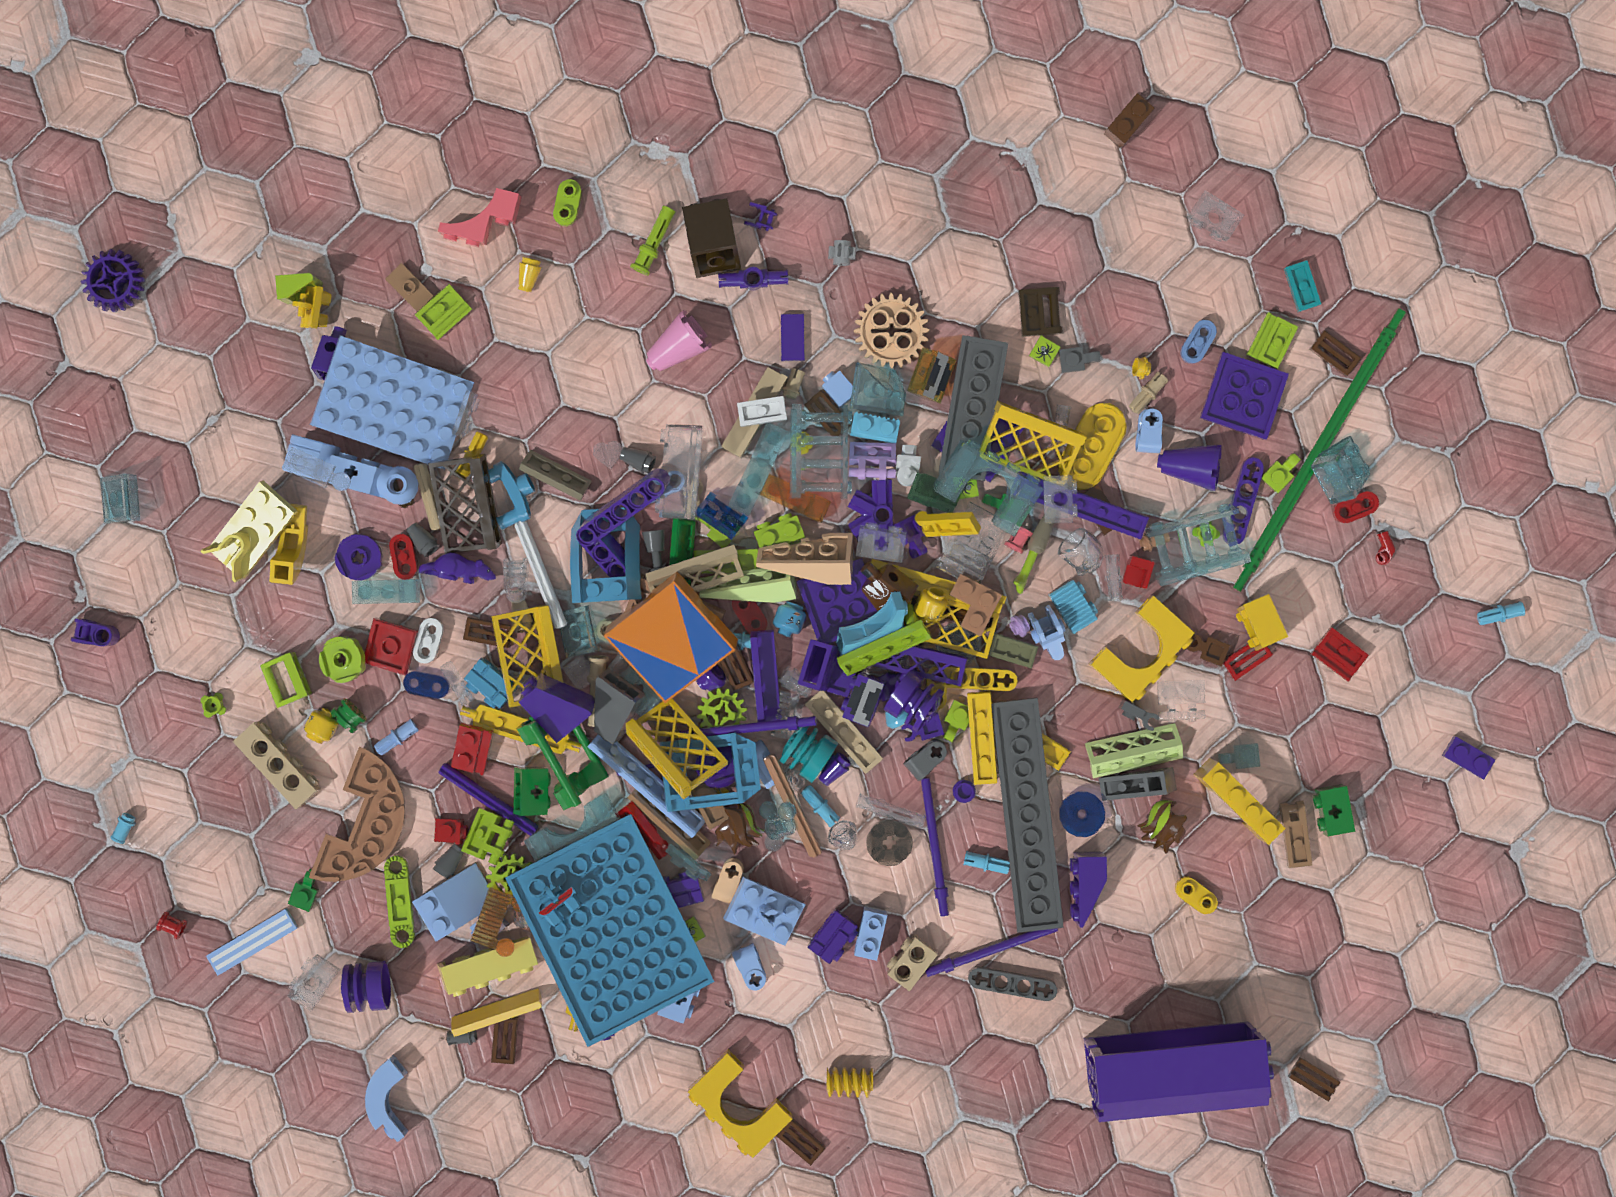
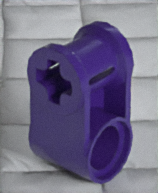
(91, 633)

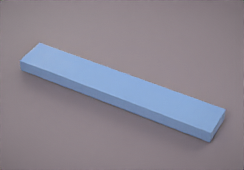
(645, 782)

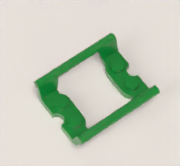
(572, 785)

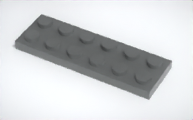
(974, 394)

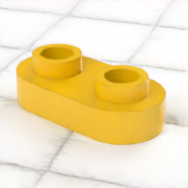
(1196, 895)

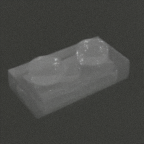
(469, 404)

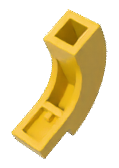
(289, 557)

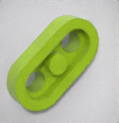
(567, 202)

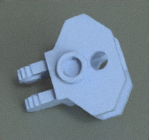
(1048, 632)

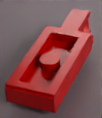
(647, 830)

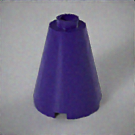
(1193, 465)

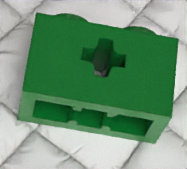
(526, 780)
(1338, 797)

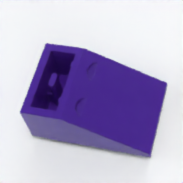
(1089, 879)

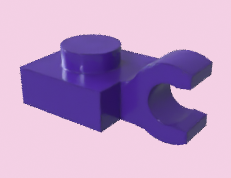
(913, 536)

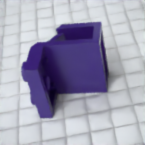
(823, 669)

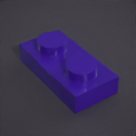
(1468, 757)

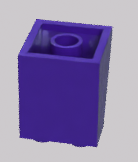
(555, 705)

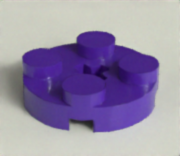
(346, 552)
(724, 776)

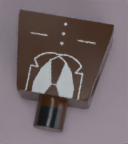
(883, 582)

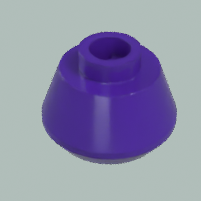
(712, 679)

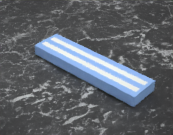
(252, 941)

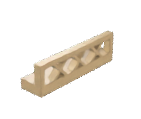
(741, 437)
(697, 566)

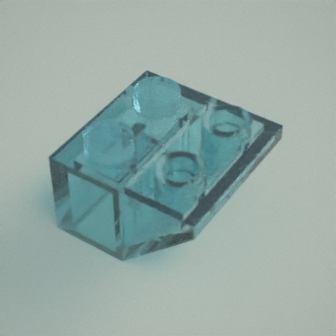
(1341, 471)

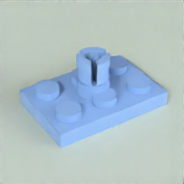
(764, 911)

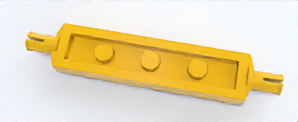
(506, 724)

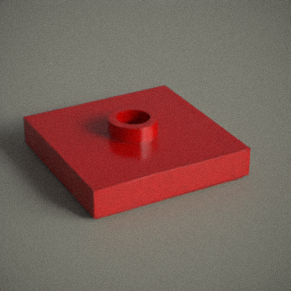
(390, 646)

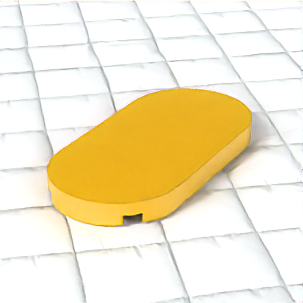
(1104, 429)

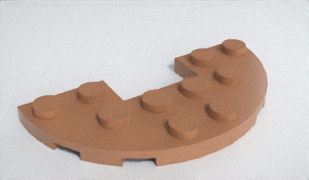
(376, 825)

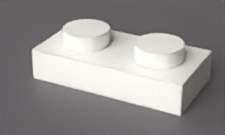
(762, 411)

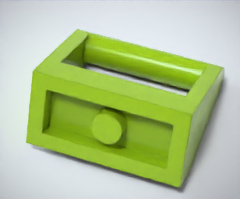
(291, 285)
(296, 675)

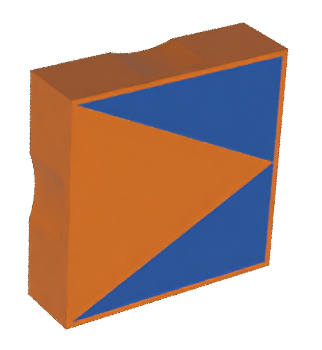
(671, 637)

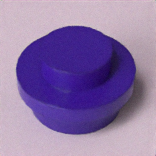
(964, 791)

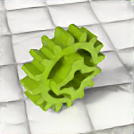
(711, 710)
(497, 877)

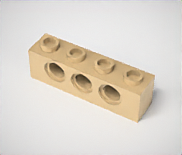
(280, 779)

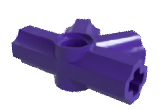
(869, 505)

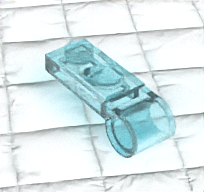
(386, 591)

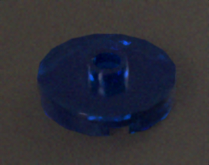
(1090, 822)

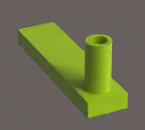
(887, 646)

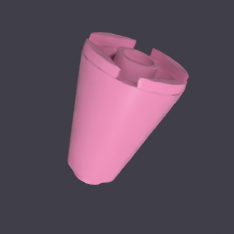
(678, 343)

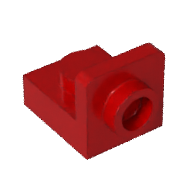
(450, 830)

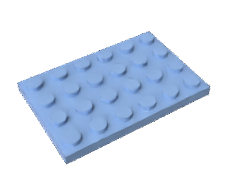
(390, 402)

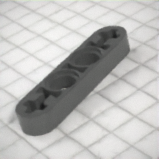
(1012, 981)

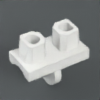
(907, 465)

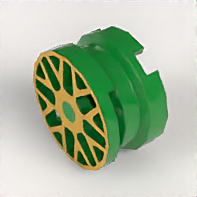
(348, 715)

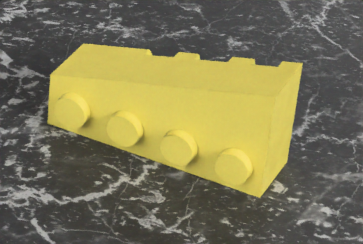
(486, 966)

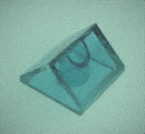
(120, 498)
(580, 632)

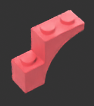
(502, 208)

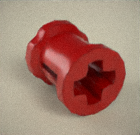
(171, 925)

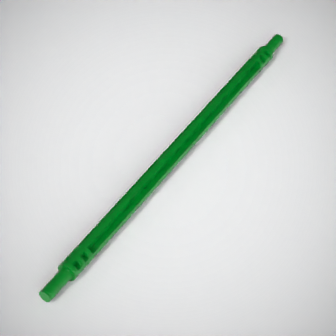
(1323, 443)

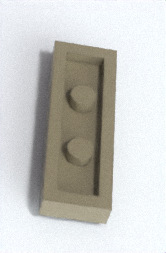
(555, 475)

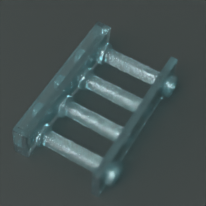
(799, 440)
(1212, 561)

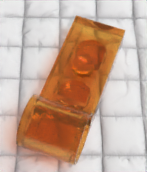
(809, 504)

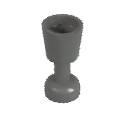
(655, 543)

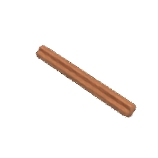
(787, 795)

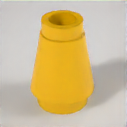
(528, 273)

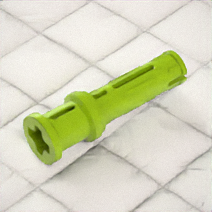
(649, 250)

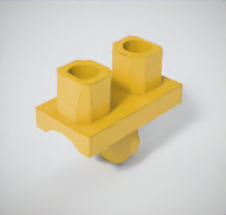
(310, 305)

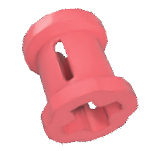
(1018, 541)

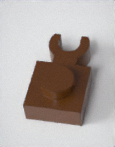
(1212, 651)

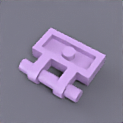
(872, 454)

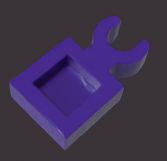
(930, 730)

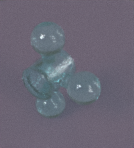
(777, 826)

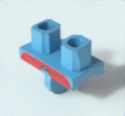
(551, 911)

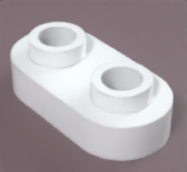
(428, 640)

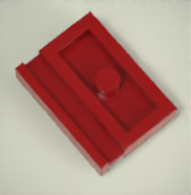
(1339, 654)
(472, 748)

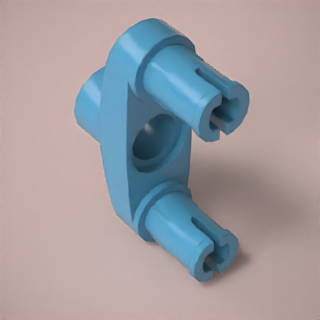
(517, 489)

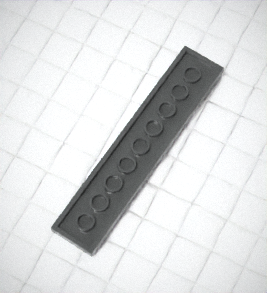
(1027, 814)

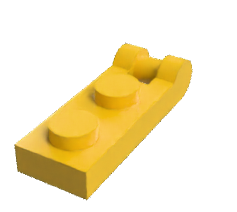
(948, 523)

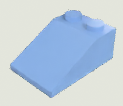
(453, 902)

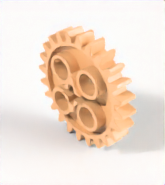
(891, 309)

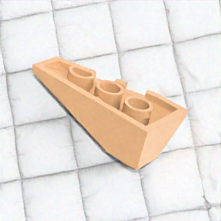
(819, 560)

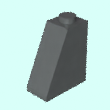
(614, 705)

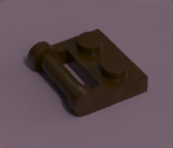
(1033, 312)

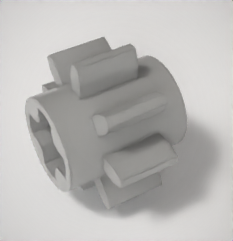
(842, 252)

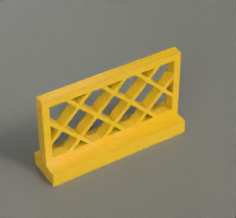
(1043, 427)
(960, 605)
(546, 646)
(660, 759)

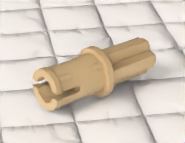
(1148, 393)

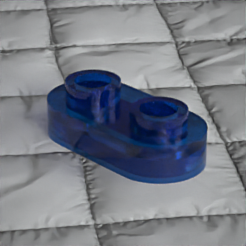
(425, 684)

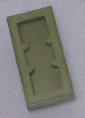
(1013, 650)

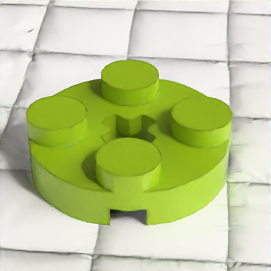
(354, 659)

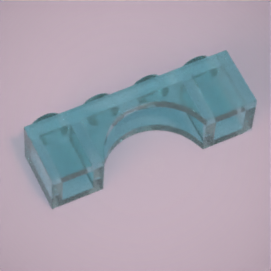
(758, 469)
(598, 814)

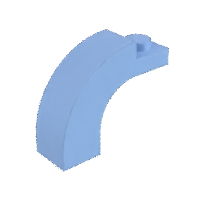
(377, 1098)

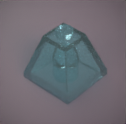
(877, 391)

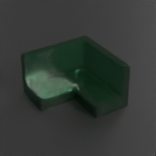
(923, 493)

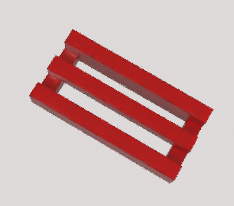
(1230, 669)

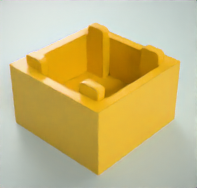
(1261, 622)

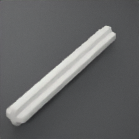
(540, 574)

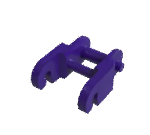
(759, 225)

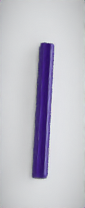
(487, 798)

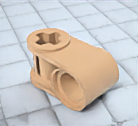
(727, 883)

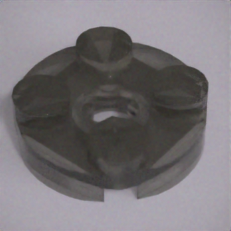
(879, 851)

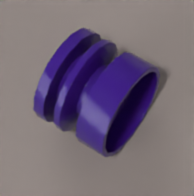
(914, 701)
(361, 987)

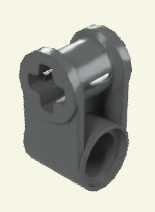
(922, 761)

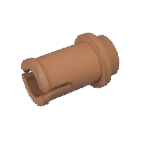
(1149, 543)

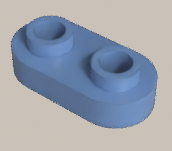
(1198, 342)

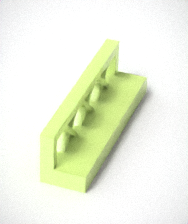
(1136, 754)

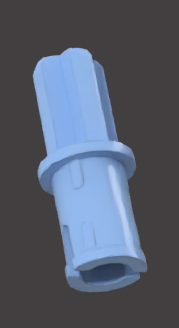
(396, 737)

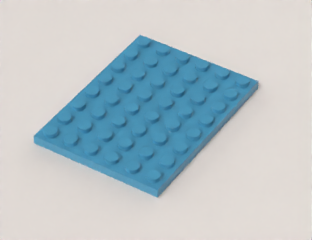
(627, 941)

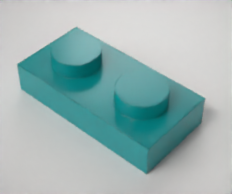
(1302, 286)

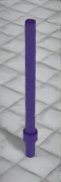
(790, 723)
(940, 891)
(949, 964)

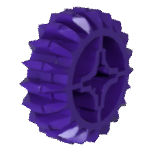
(95, 285)

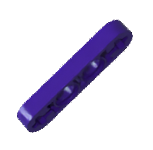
(1246, 502)

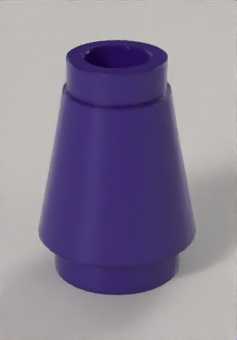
(835, 768)

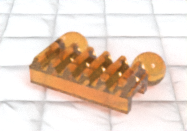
(490, 921)

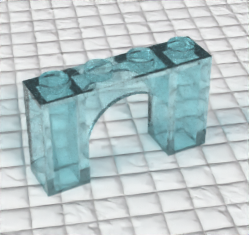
(969, 460)

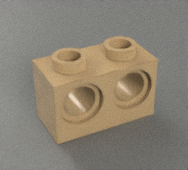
(916, 965)

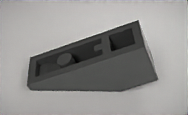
(1138, 784)

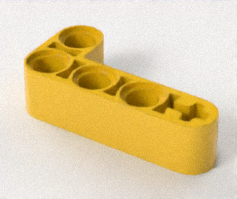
(971, 680)

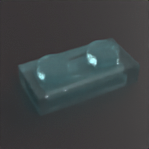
(683, 859)

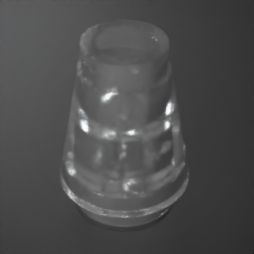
(789, 680)

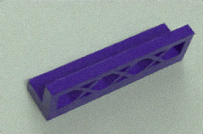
(933, 655)
(765, 675)

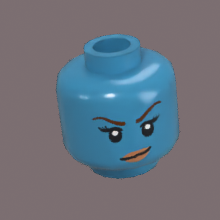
(789, 619)

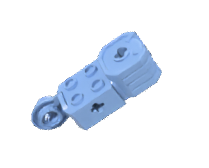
(371, 477)

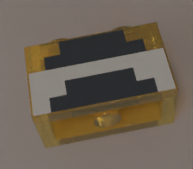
(931, 375)

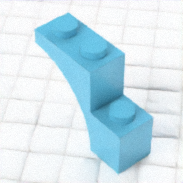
(884, 622)

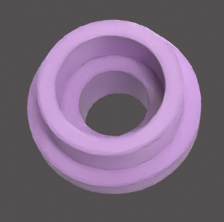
(1019, 625)

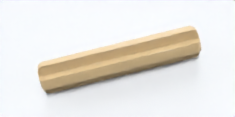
(426, 490)

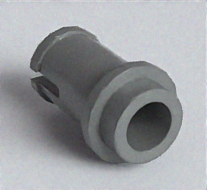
(470, 1038)

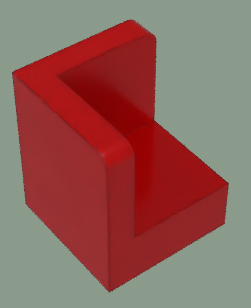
(1138, 572)

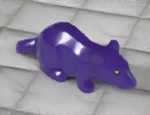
(453, 565)

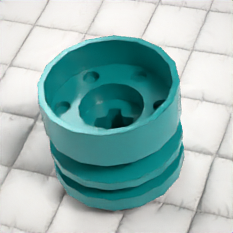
(808, 751)

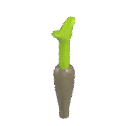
(1036, 546)

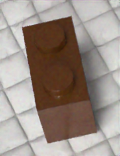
(1129, 120)

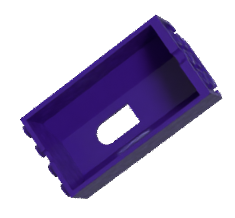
(1178, 1071)

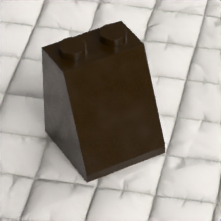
(711, 238)

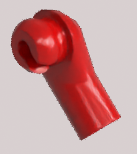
(1386, 550)

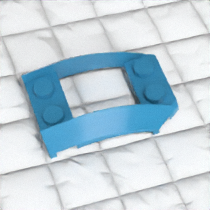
(606, 588)
(745, 772)

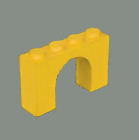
(1172, 637)
(1252, 813)
(749, 1134)

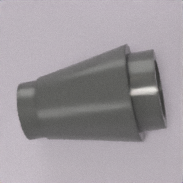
(638, 459)
(423, 540)
(448, 862)

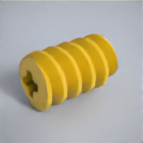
(849, 1082)

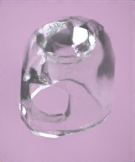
(1082, 551)

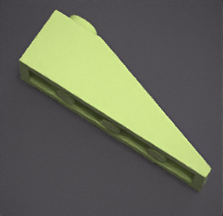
(756, 585)

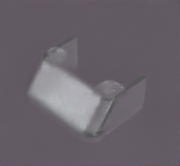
(682, 463)

